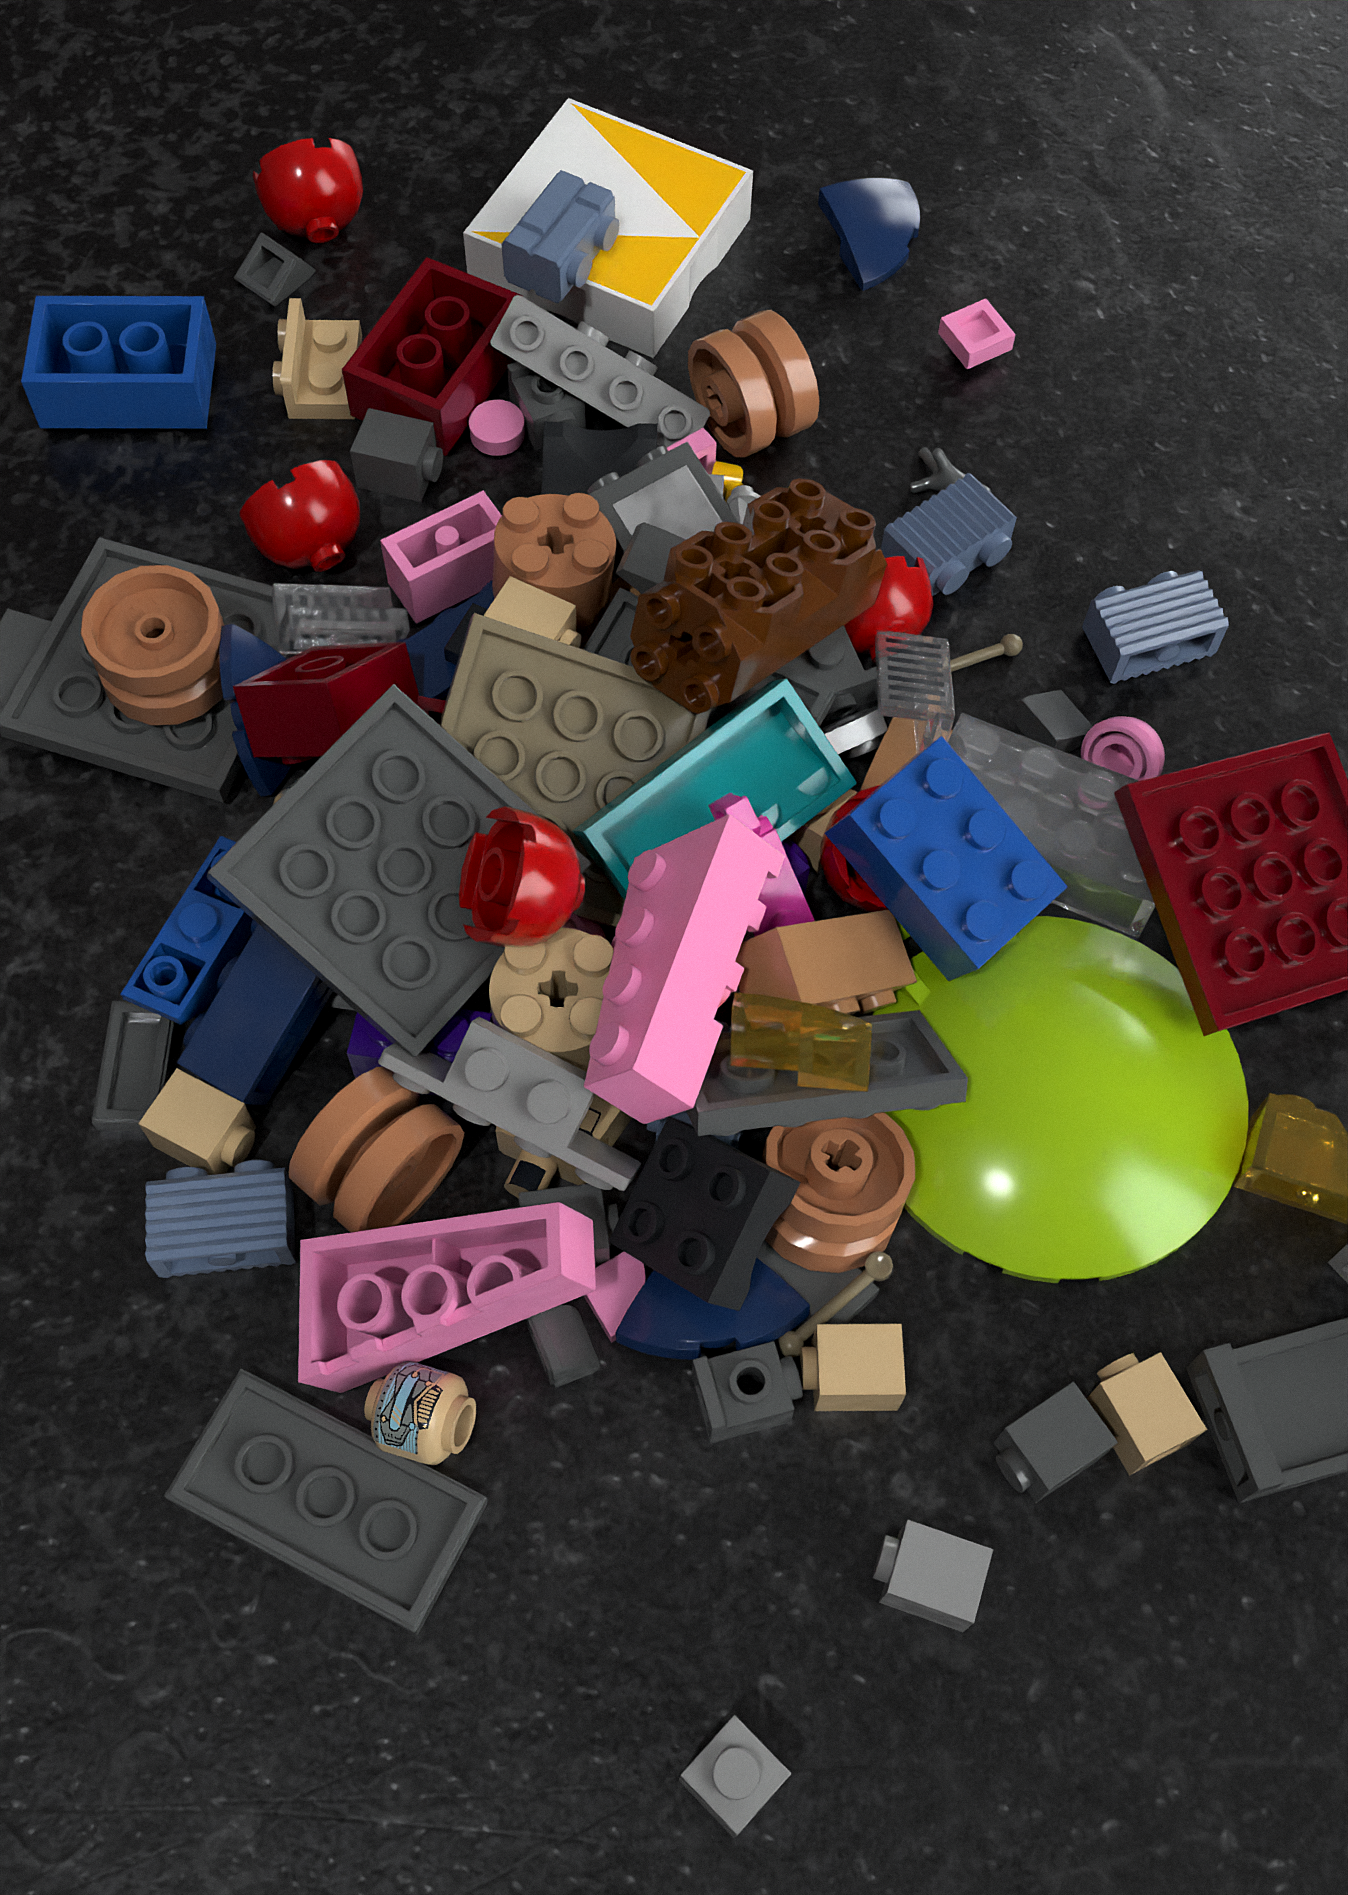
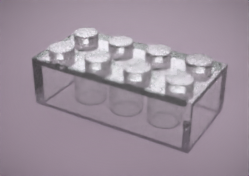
(1067, 815)

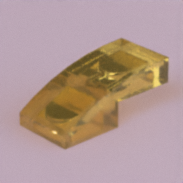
(798, 1036)

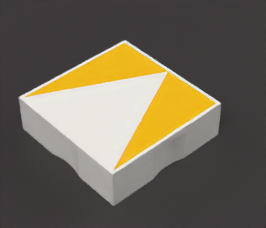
(673, 212)

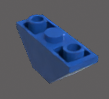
(191, 949)

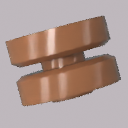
(754, 382)
(156, 644)
(375, 1153)
(849, 1190)

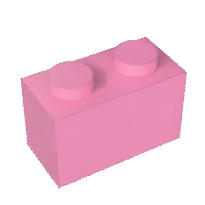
(442, 556)

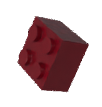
(318, 695)

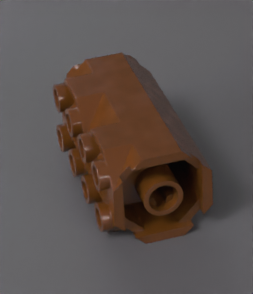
(755, 594)

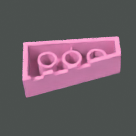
(676, 966)
(432, 1287)

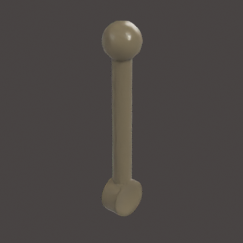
(1009, 645)
(878, 1268)

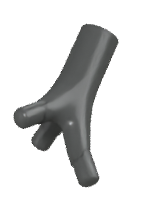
(943, 472)

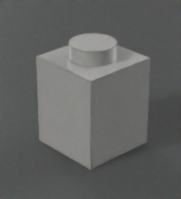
(932, 1575)
(734, 1776)

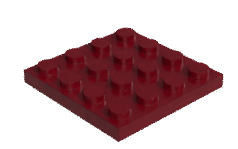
(1249, 877)

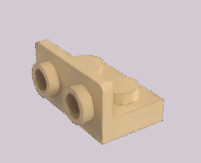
(313, 364)

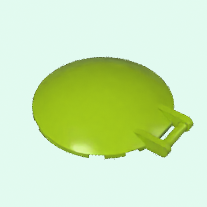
(1089, 1111)

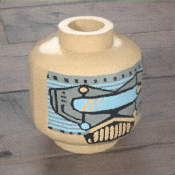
(420, 1413)

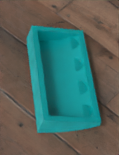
(757, 750)

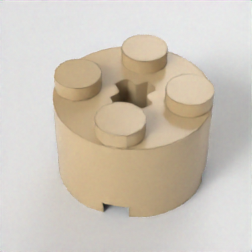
(557, 971)

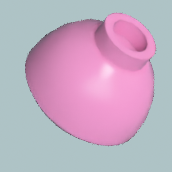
(1125, 747)

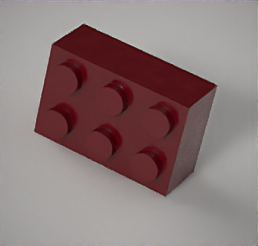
(432, 351)

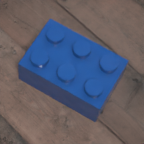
(120, 362)
(946, 860)

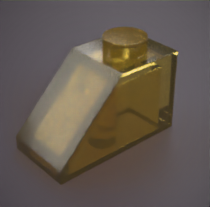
(1297, 1156)

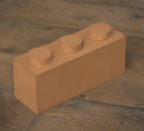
(829, 963)

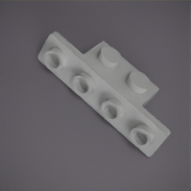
(594, 373)
(521, 1091)

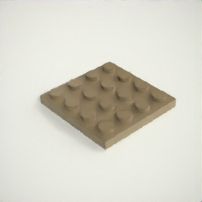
(561, 731)

